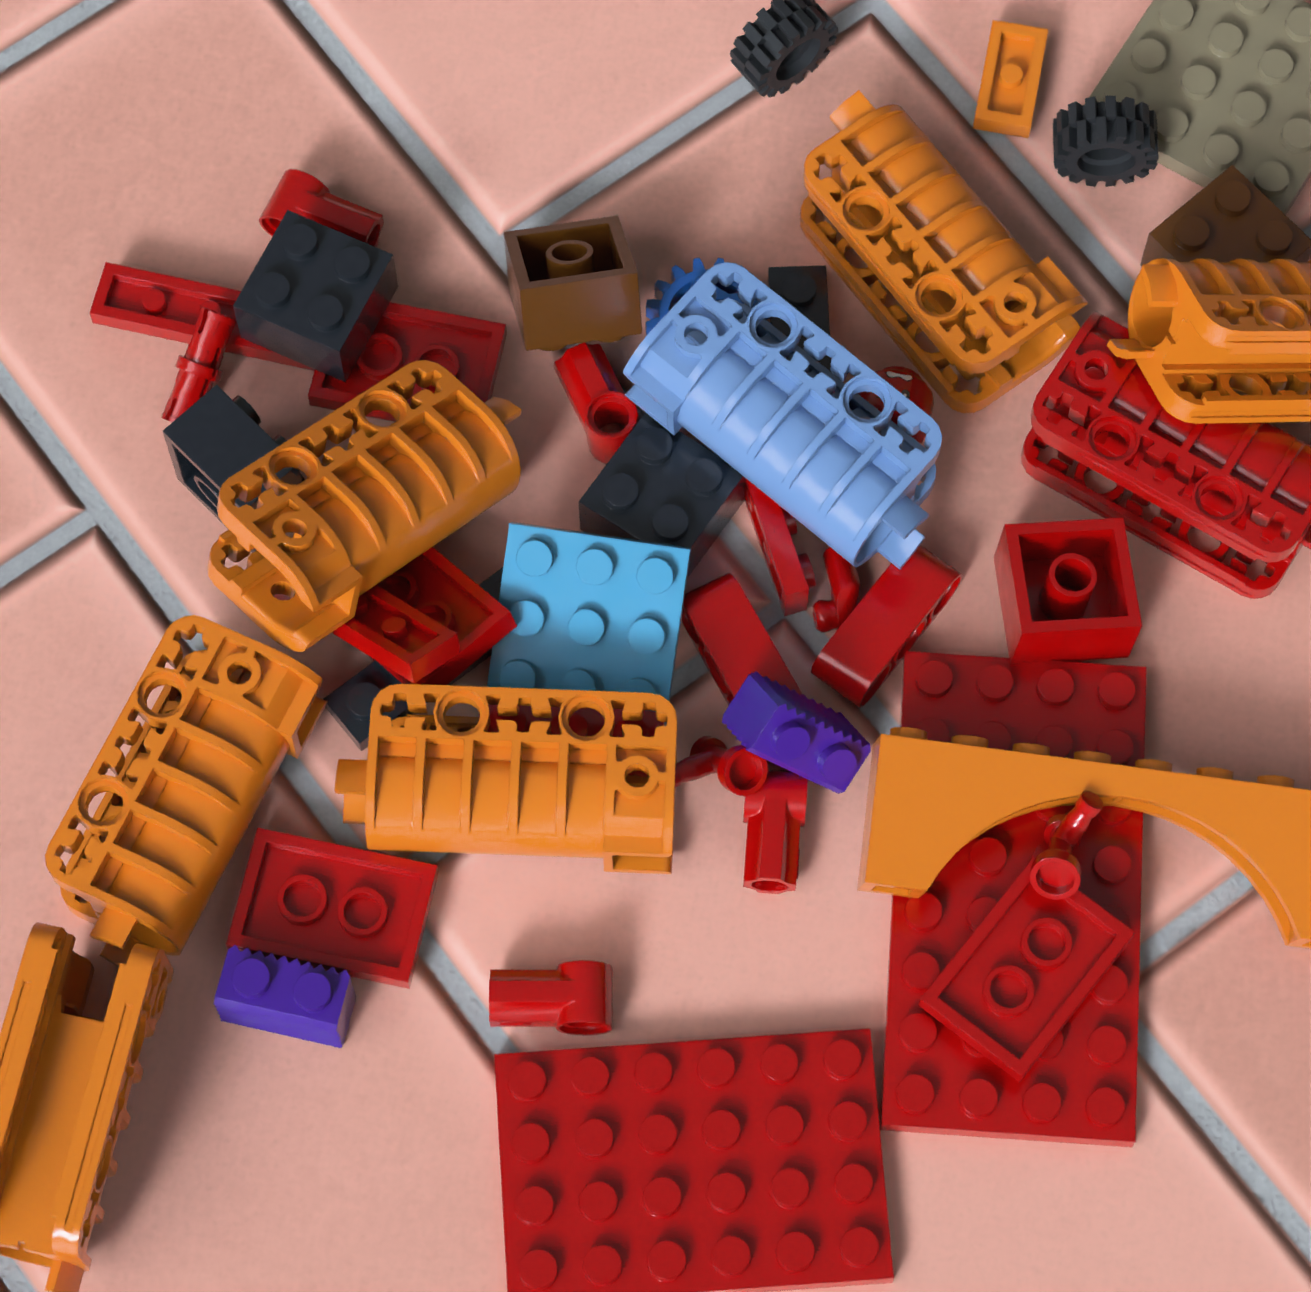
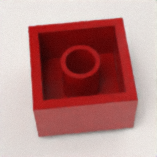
(1067, 590)

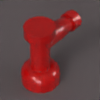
(736, 768)
(1056, 870)

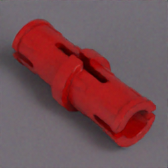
(200, 363)

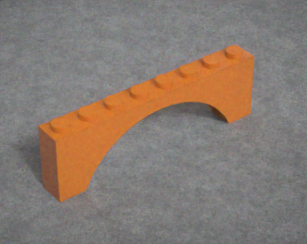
(941, 795)

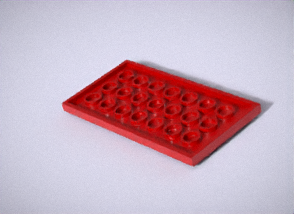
(1088, 1074)

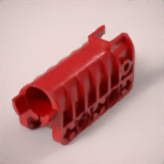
(1223, 478)

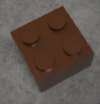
(1228, 223)
(573, 283)

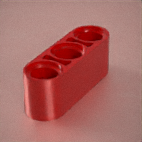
(885, 626)
(731, 636)

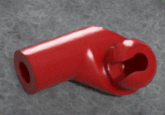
(844, 593)

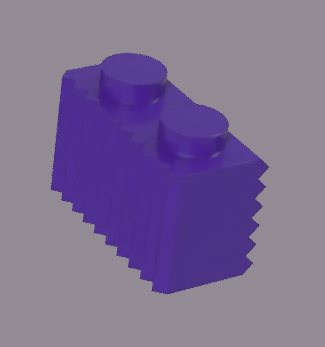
(796, 733)
(285, 997)

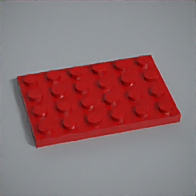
(694, 1166)

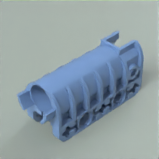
(791, 418)

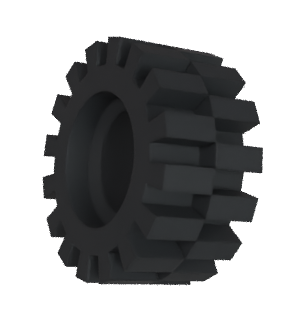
(783, 45)
(1105, 141)

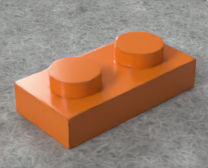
(1010, 79)

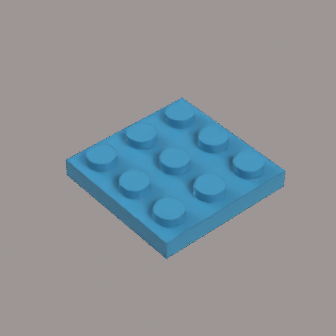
(589, 612)

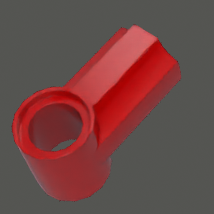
(312, 199)
(596, 397)
(774, 831)
(571, 997)

